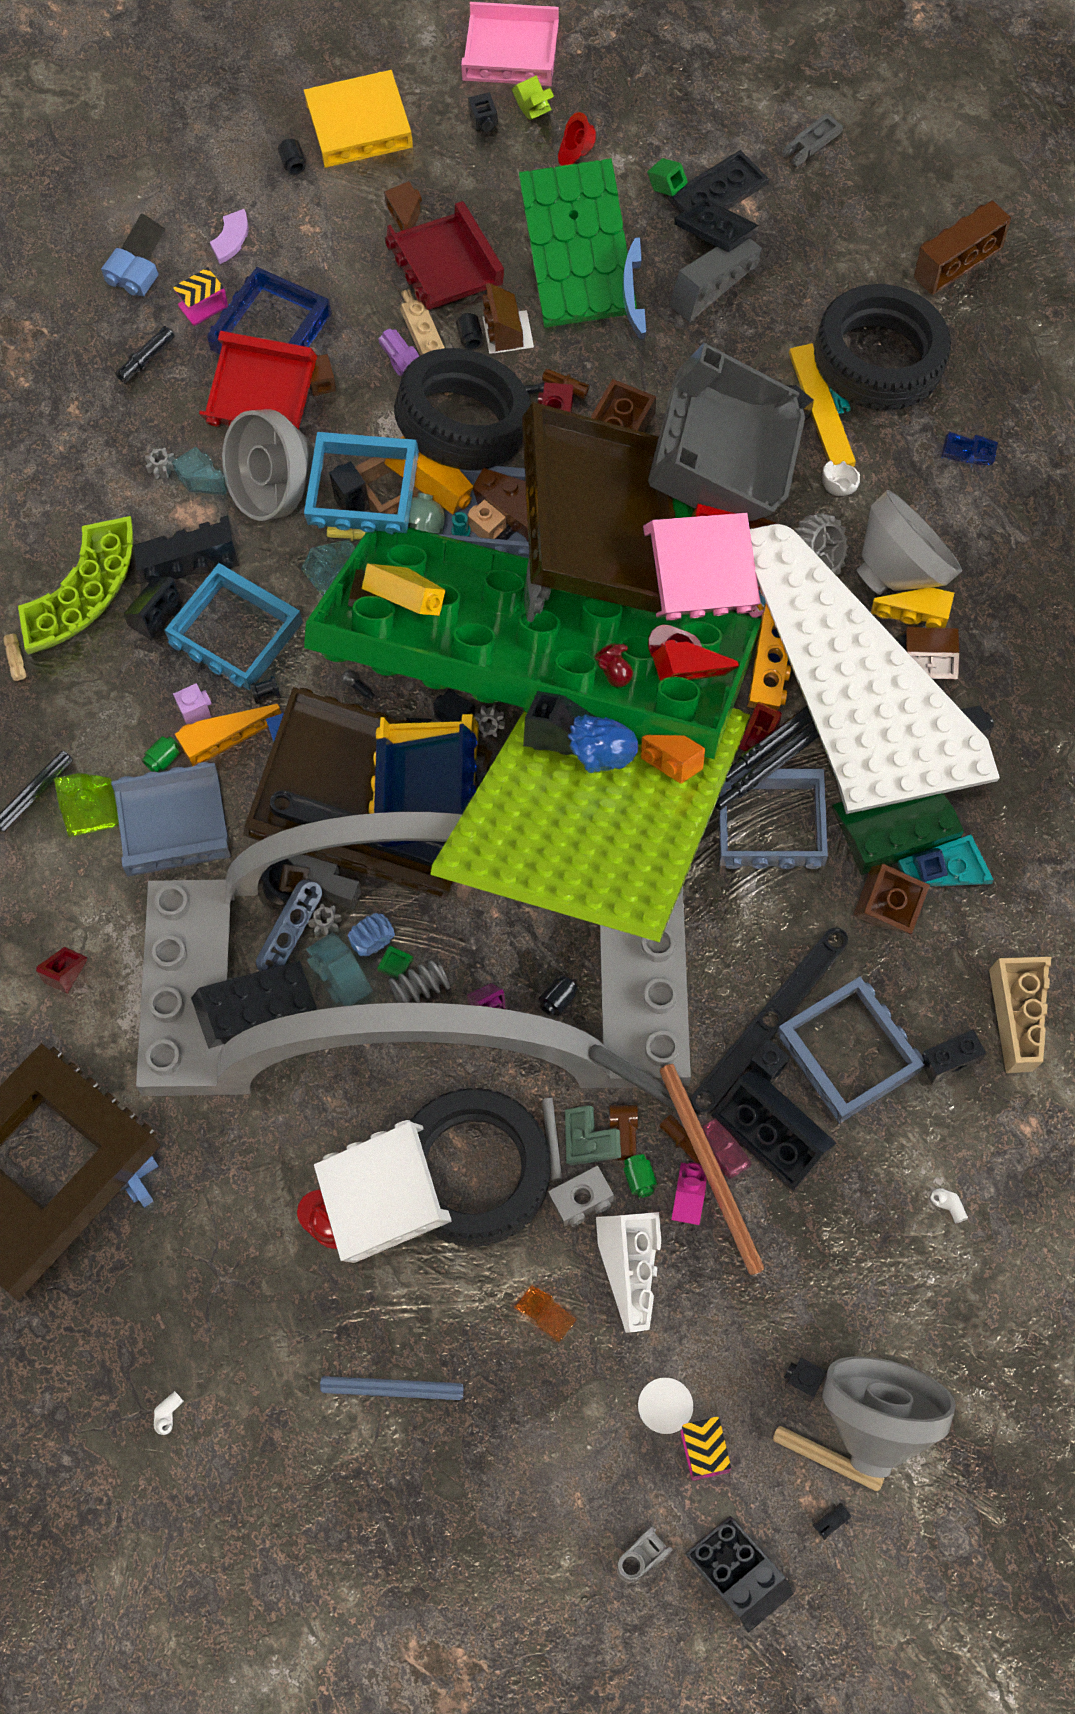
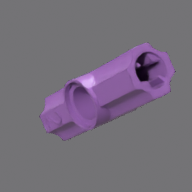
(398, 351)

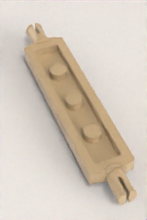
(420, 325)

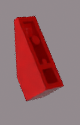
(690, 661)

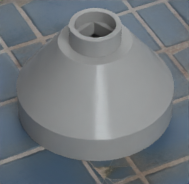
(266, 464)
(903, 549)
(885, 1411)

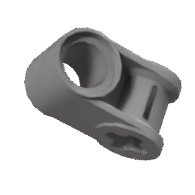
(644, 1555)

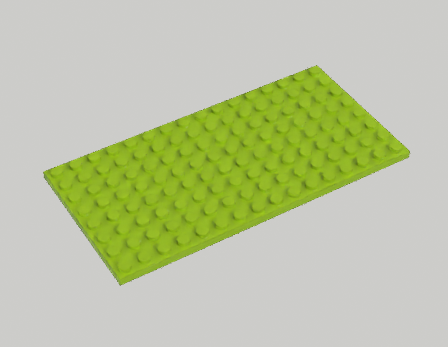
(586, 842)

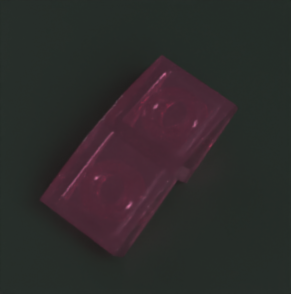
(726, 1150)

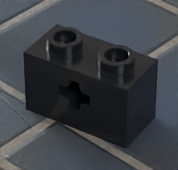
(349, 488)
(953, 1056)

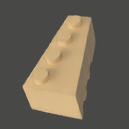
(1021, 1009)

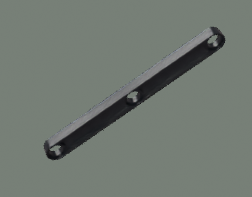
(306, 811)
(781, 1005)

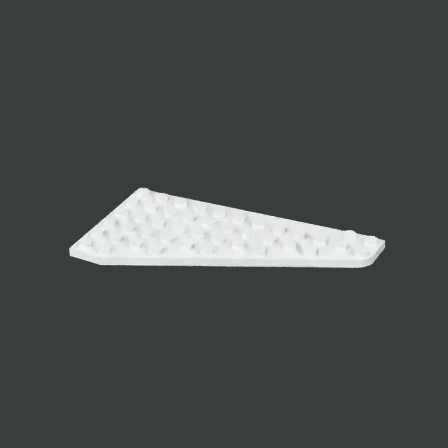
(873, 705)

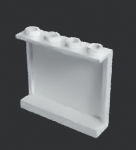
(379, 1193)

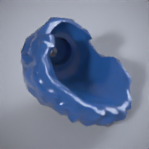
(602, 743)

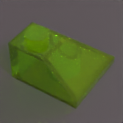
(86, 803)

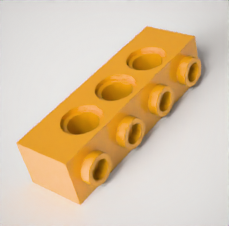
(765, 668)

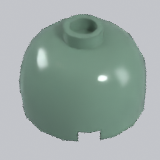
(426, 514)

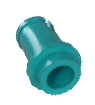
(840, 402)
(460, 525)

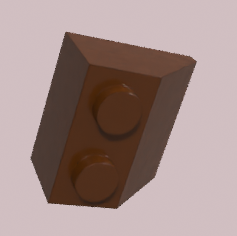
(891, 899)

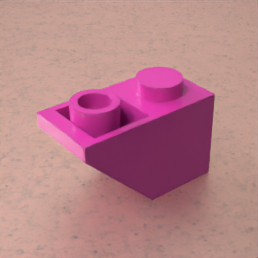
(689, 1194)

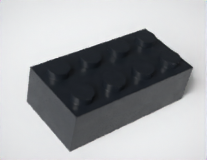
(250, 1000)

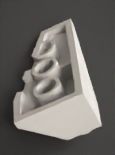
(628, 1255)

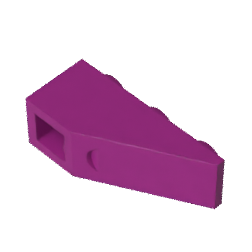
(488, 996)

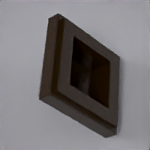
(291, 876)

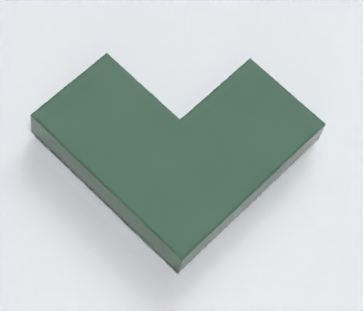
(585, 1144)

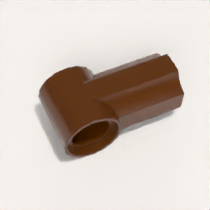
(626, 1120)

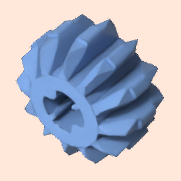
(371, 934)

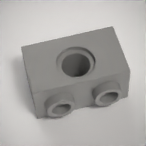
(590, 1183)

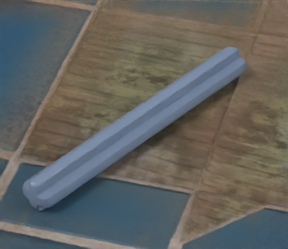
(391, 1388)

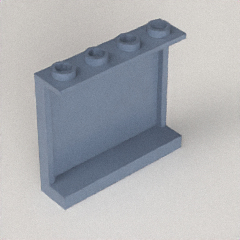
(171, 819)

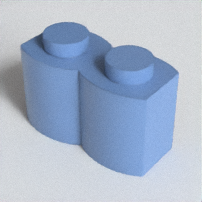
(129, 272)

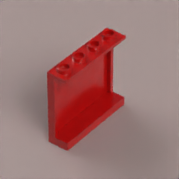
(259, 376)

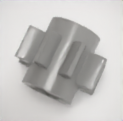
(160, 463)
(490, 713)
(322, 913)

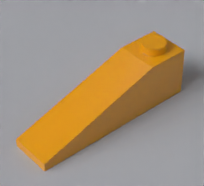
(215, 735)

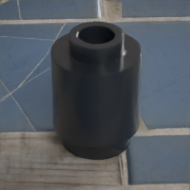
(292, 156)
(470, 331)
(558, 996)

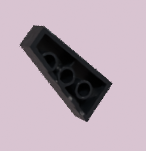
(187, 552)

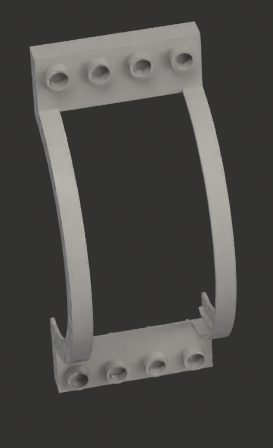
(189, 950)

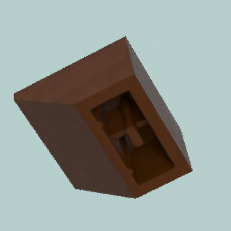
(502, 318)
(934, 650)

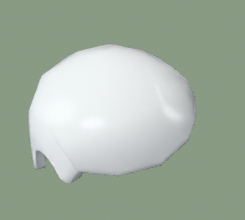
(840, 479)

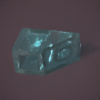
(198, 474)

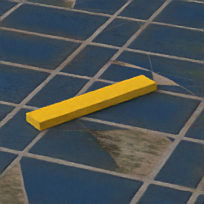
(824, 410)

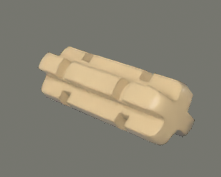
(14, 657)

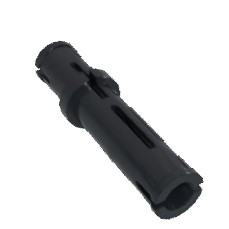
(138, 361)

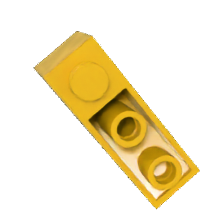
(916, 606)

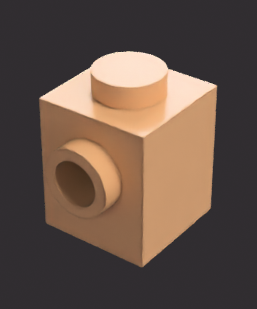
(486, 520)

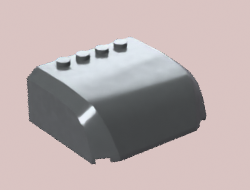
(727, 437)

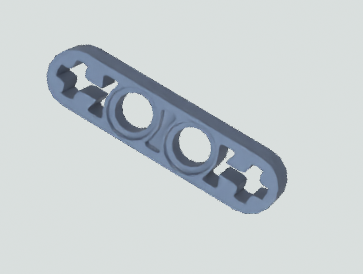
(284, 925)

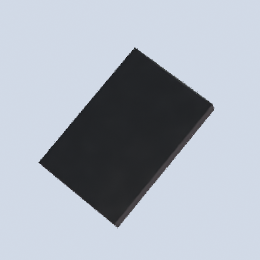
(716, 225)

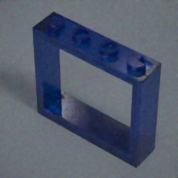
(261, 279)

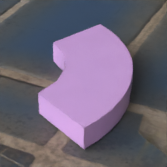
(232, 236)

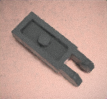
(812, 139)

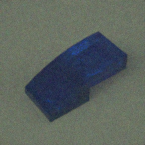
(967, 450)

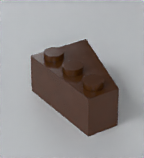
(506, 495)

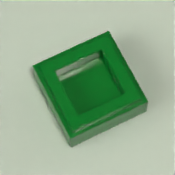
(395, 962)

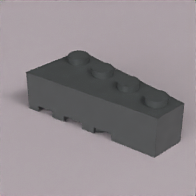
(712, 276)

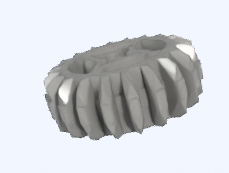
(826, 539)

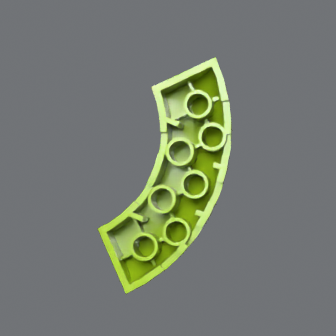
(86, 589)

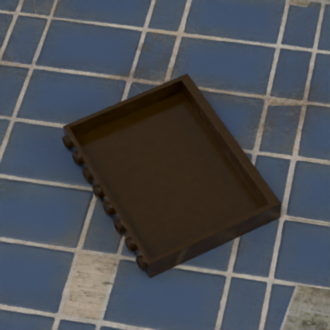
(590, 507)
(328, 756)

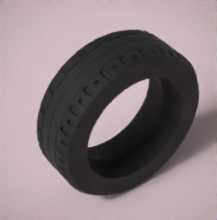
(889, 308)
(470, 375)
(524, 1130)

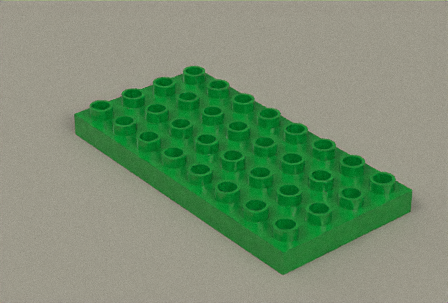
(498, 655)

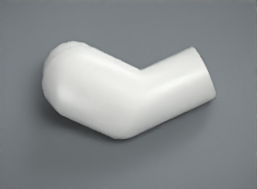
(949, 1201)
(164, 1413)

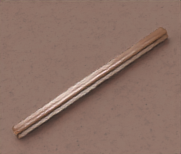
(711, 1169)

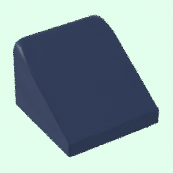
(930, 864)

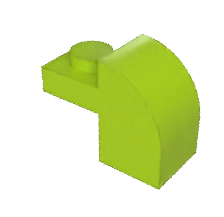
(532, 98)

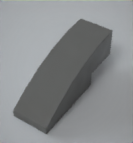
(327, 875)

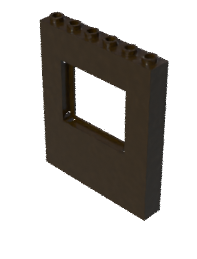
(38, 1235)

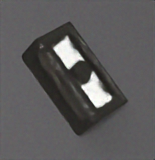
(143, 237)

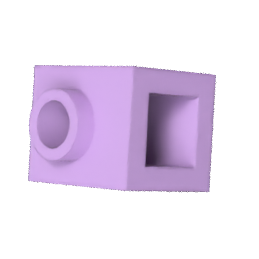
(193, 704)

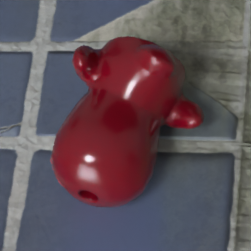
(613, 665)

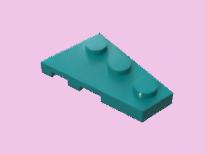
(962, 863)

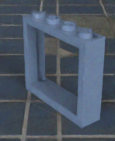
(784, 859)
(815, 1074)

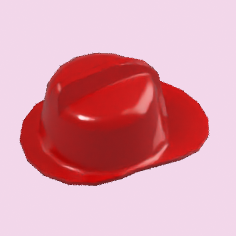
(577, 139)
(314, 1218)

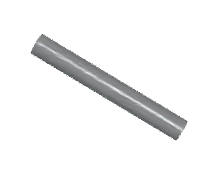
(552, 1140)

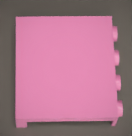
(510, 43)
(704, 565)

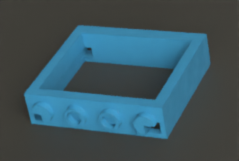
(370, 447)
(254, 594)

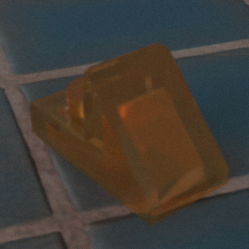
(545, 1313)

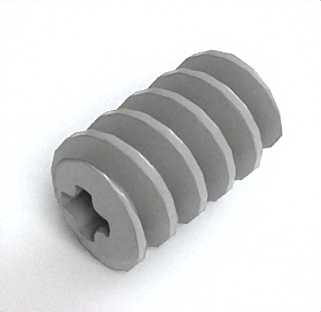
(419, 983)

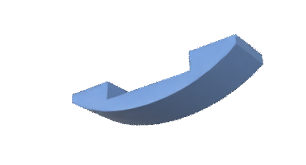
(635, 316)

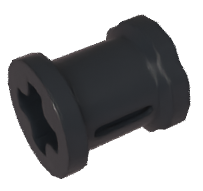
(265, 690)

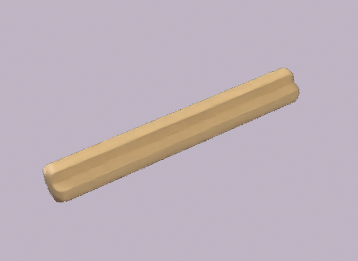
(824, 1457)

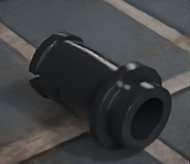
(832, 1520)

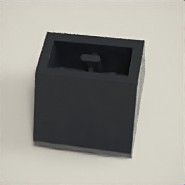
(154, 607)

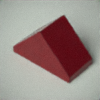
(762, 723)
(61, 969)

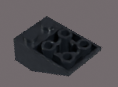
(550, 722)
(740, 1574)

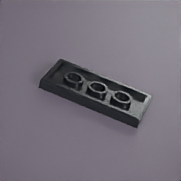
(722, 184)

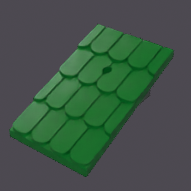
(576, 241)

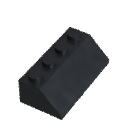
(773, 1129)

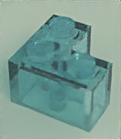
(338, 966)

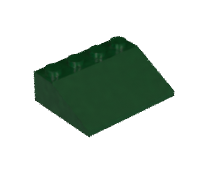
(898, 830)

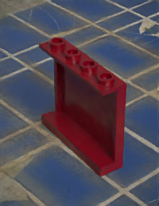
(445, 258)

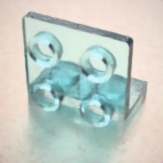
(325, 563)

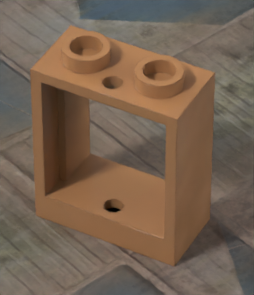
(372, 470)

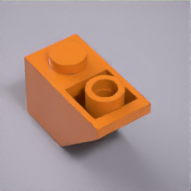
(673, 755)

